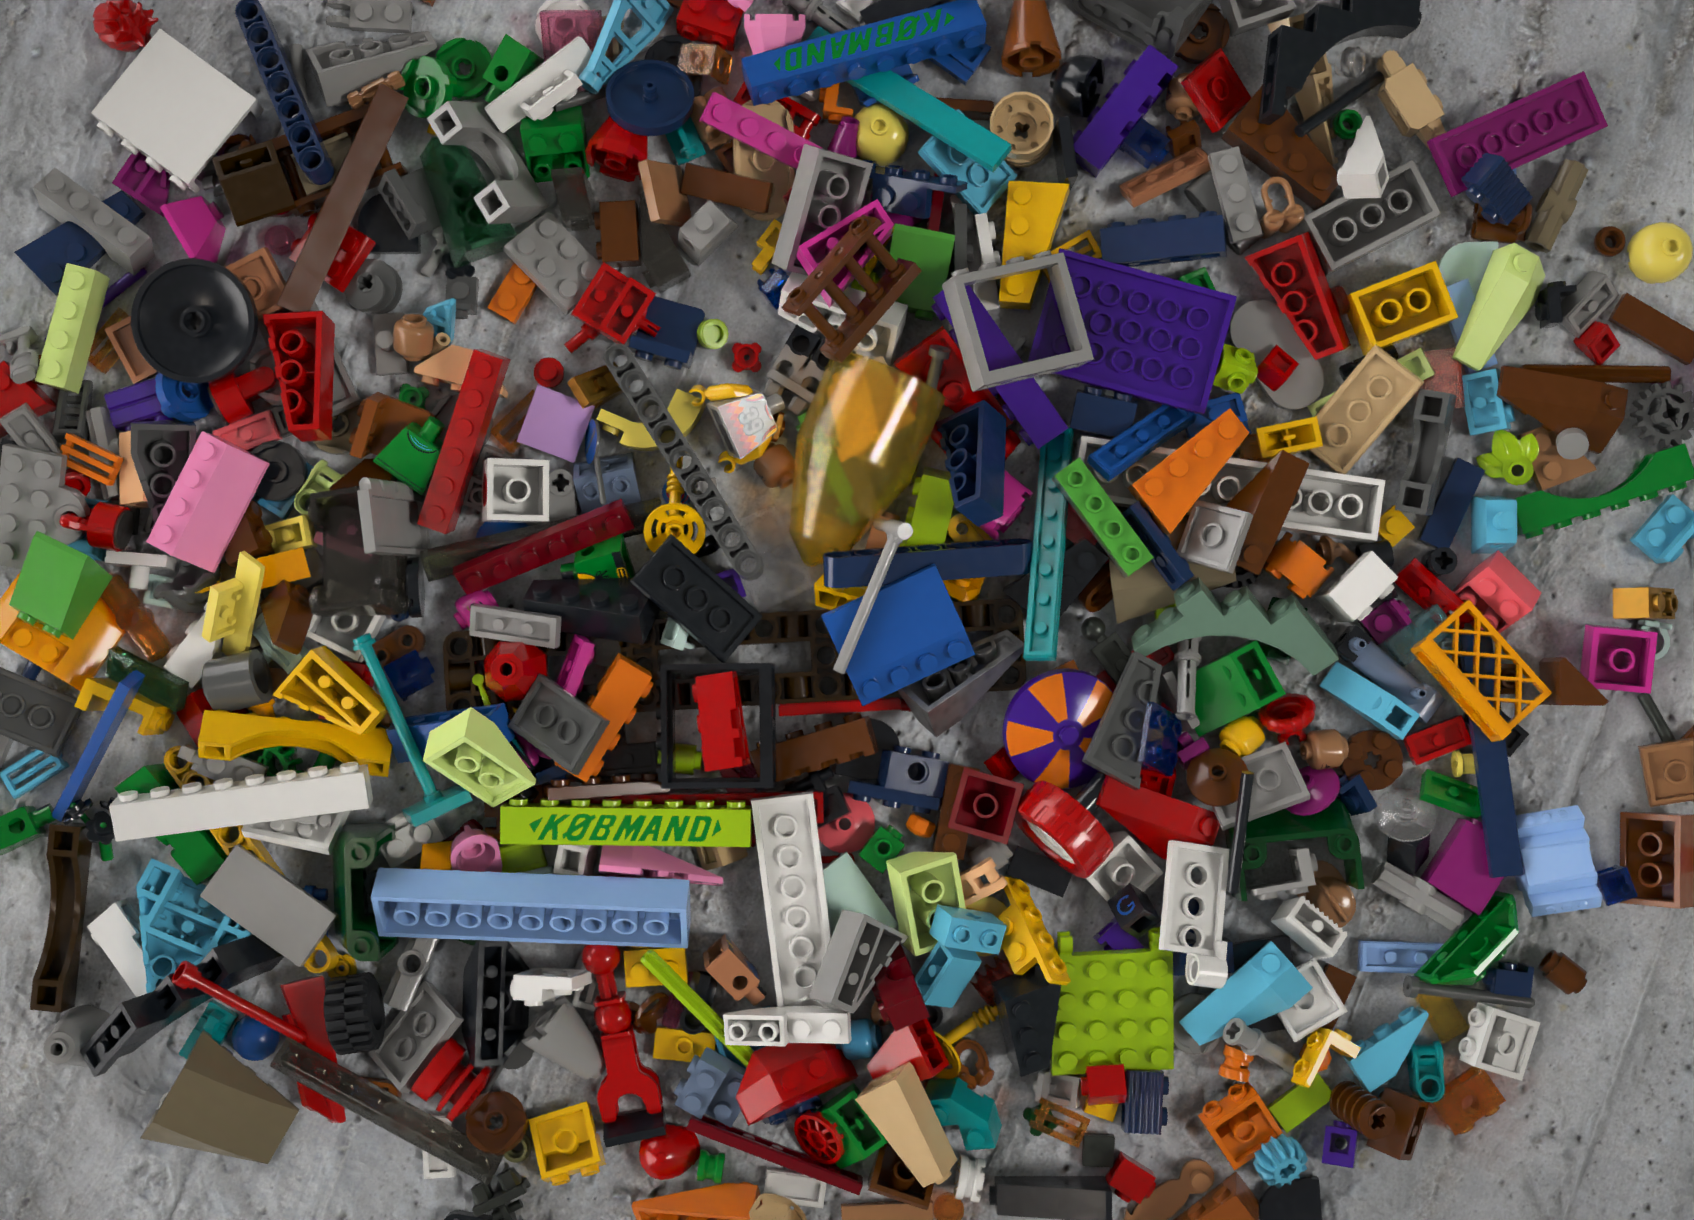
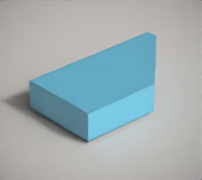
(442, 317)

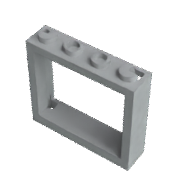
(967, 332)

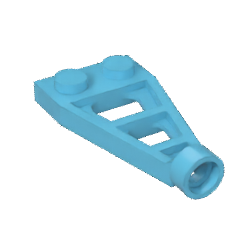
(653, 17)

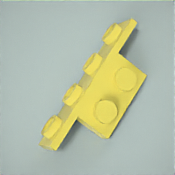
(234, 606)

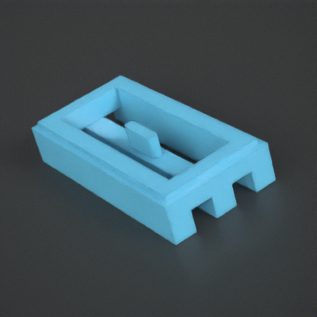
(10, 784)

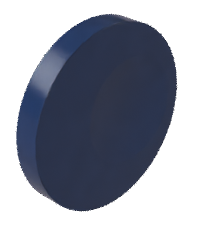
(650, 97)

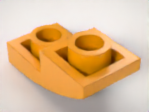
(285, 565)

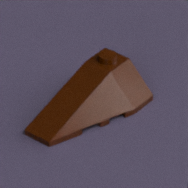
(1565, 403)
(1269, 501)

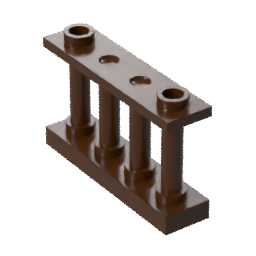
(328, 128)
(878, 295)

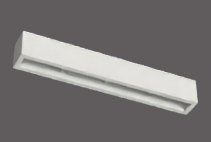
(241, 802)

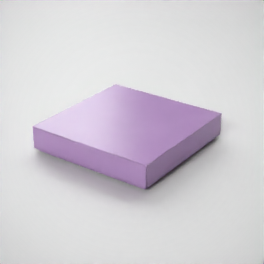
(555, 423)

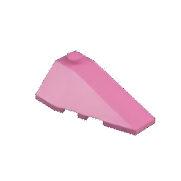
(651, 863)

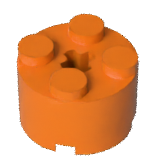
(1297, 565)

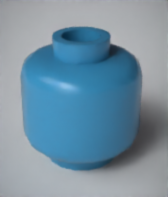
(865, 1040)

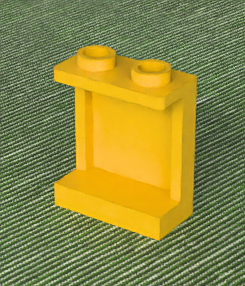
(98, 692)

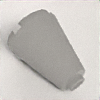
(72, 1034)
(565, 1040)

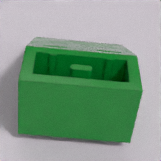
(1234, 686)

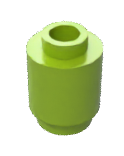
(686, 758)

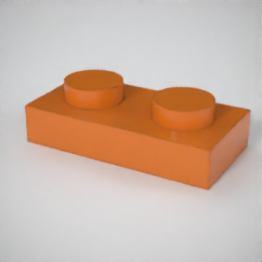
(513, 295)

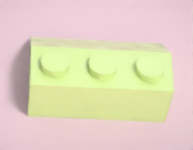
(917, 886)

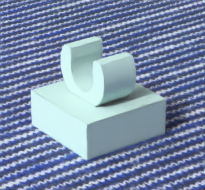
(675, 636)

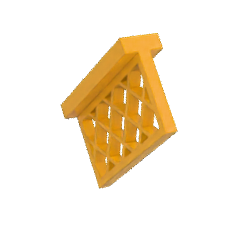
(1467, 693)

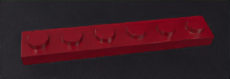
(544, 547)

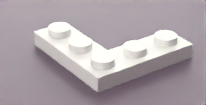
(308, 833)

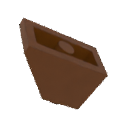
(287, 616)

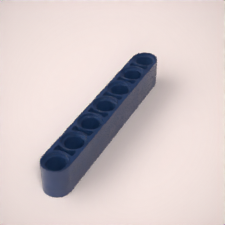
(289, 102)
(952, 560)

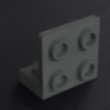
(410, 201)

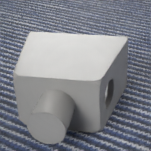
(705, 232)

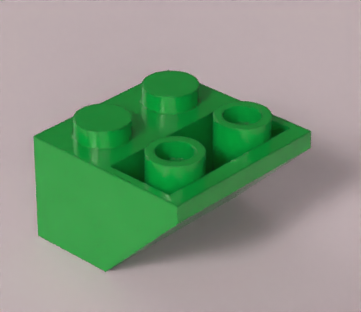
(555, 143)
(859, 1132)

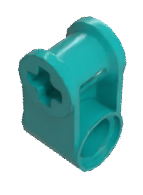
(1426, 1063)

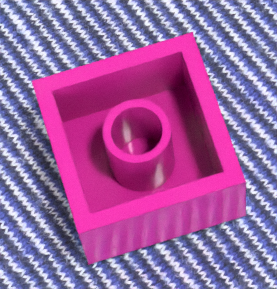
(1619, 658)

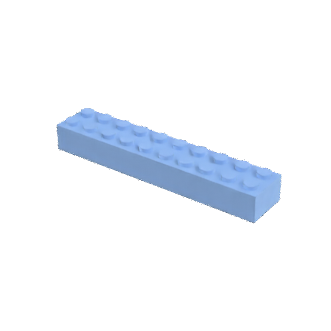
(532, 907)

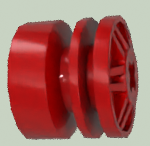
(451, 1080)

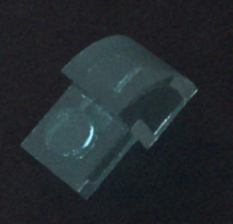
(1409, 635)

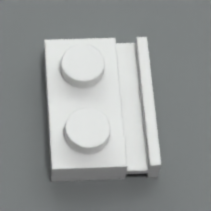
(410, 839)

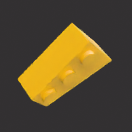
(333, 691)

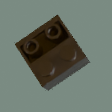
(254, 183)

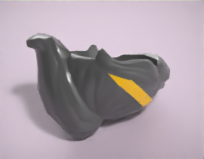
(189, 588)

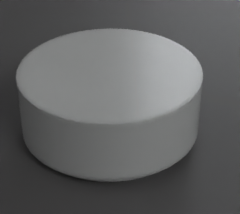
(1572, 443)

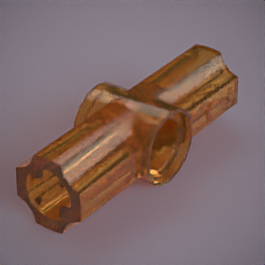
(146, 631)

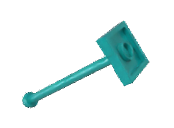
(435, 801)

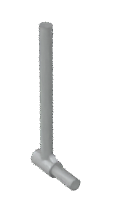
(896, 533)

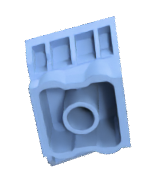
(1556, 862)

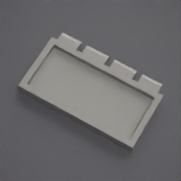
(390, 518)

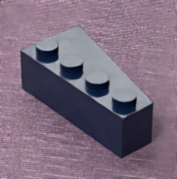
(976, 460)

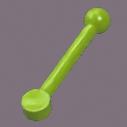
(479, 680)

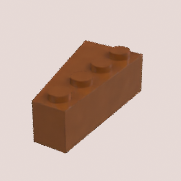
(1226, 1201)

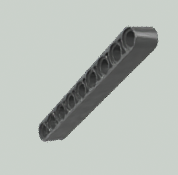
(673, 451)

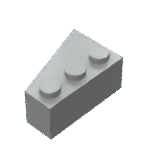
(853, 960)

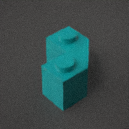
(961, 1106)

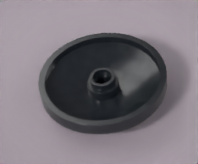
(194, 321)

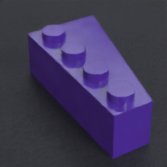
(1126, 105)

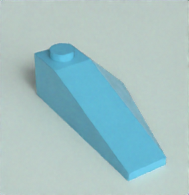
(1252, 993)

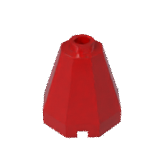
(617, 151)
(526, 664)

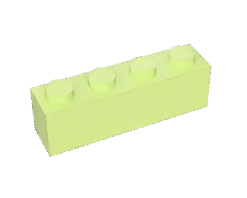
(72, 328)

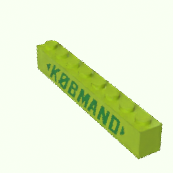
(626, 823)

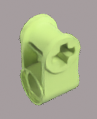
(315, 483)

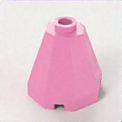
(773, 31)

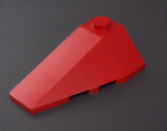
(1157, 817)

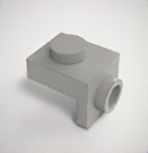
(1059, 1089)

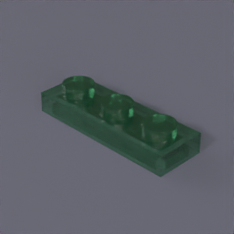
(158, 683)

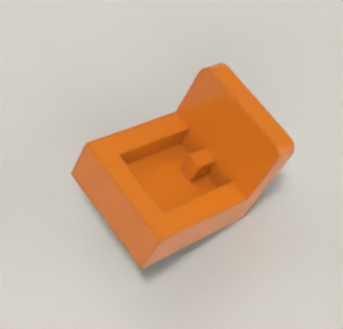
(831, 111)

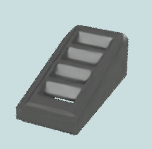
(78, 427)

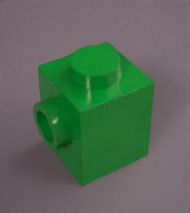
(882, 846)

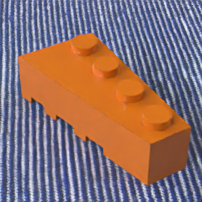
(1184, 475)
(617, 696)

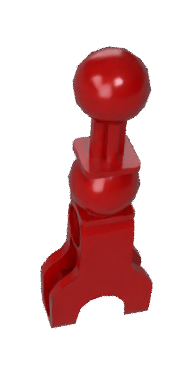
(620, 1050)

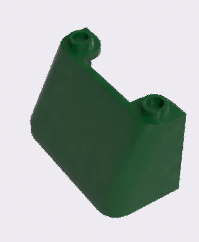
(352, 853)

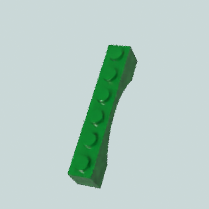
(1656, 471)

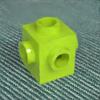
(1235, 369)

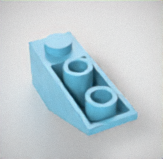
(1369, 701)
(1386, 1049)

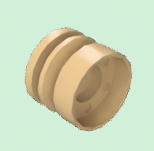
(1024, 113)

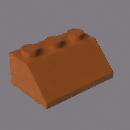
(1659, 857)

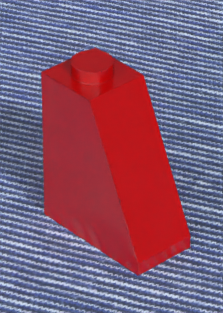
(913, 1044)

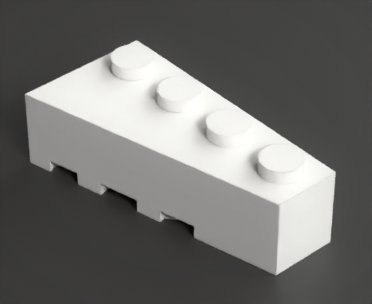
(881, 340)
(120, 937)

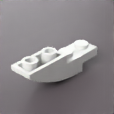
(787, 1025)

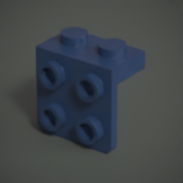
(676, 338)

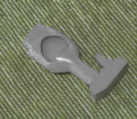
(25, 361)

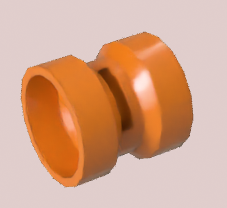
(1235, 1063)

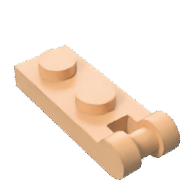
(973, 886)

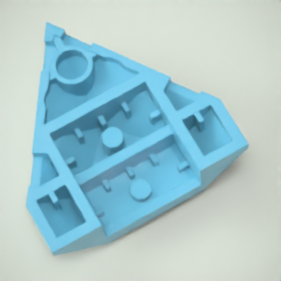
(177, 922)

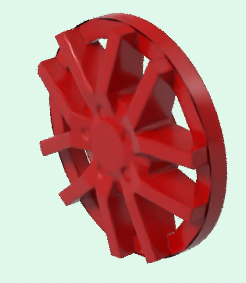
(816, 1132)

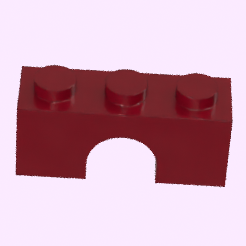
(899, 992)

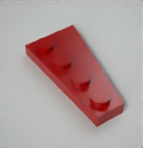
(953, 377)

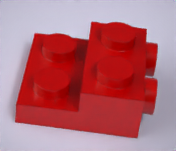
(348, 258)

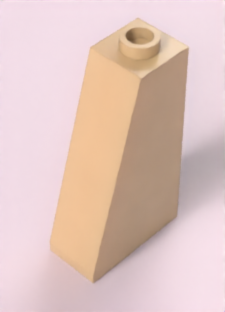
(909, 1123)

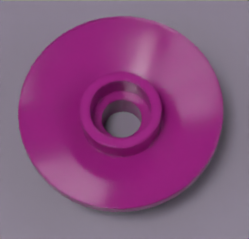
(1323, 790)

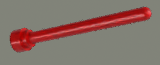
(189, 977)

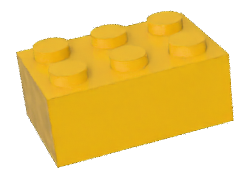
(1400, 307)

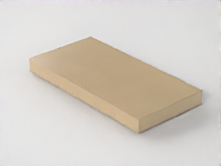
(1363, 408)

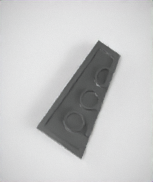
(1119, 734)

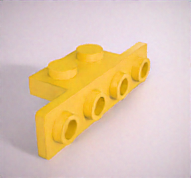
(1027, 938)

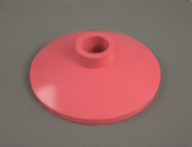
(856, 835)

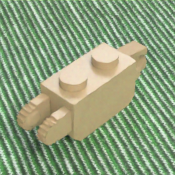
(1409, 98)

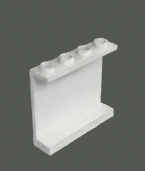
(174, 109)

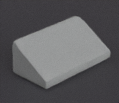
(1583, 307)

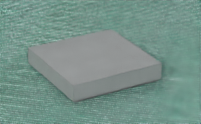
(1214, 536)

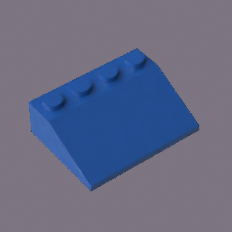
(905, 636)

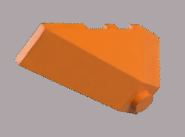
(714, 1202)

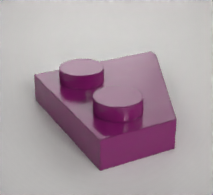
(144, 182)

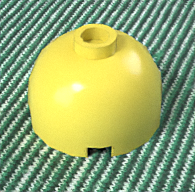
(881, 134)
(1659, 252)

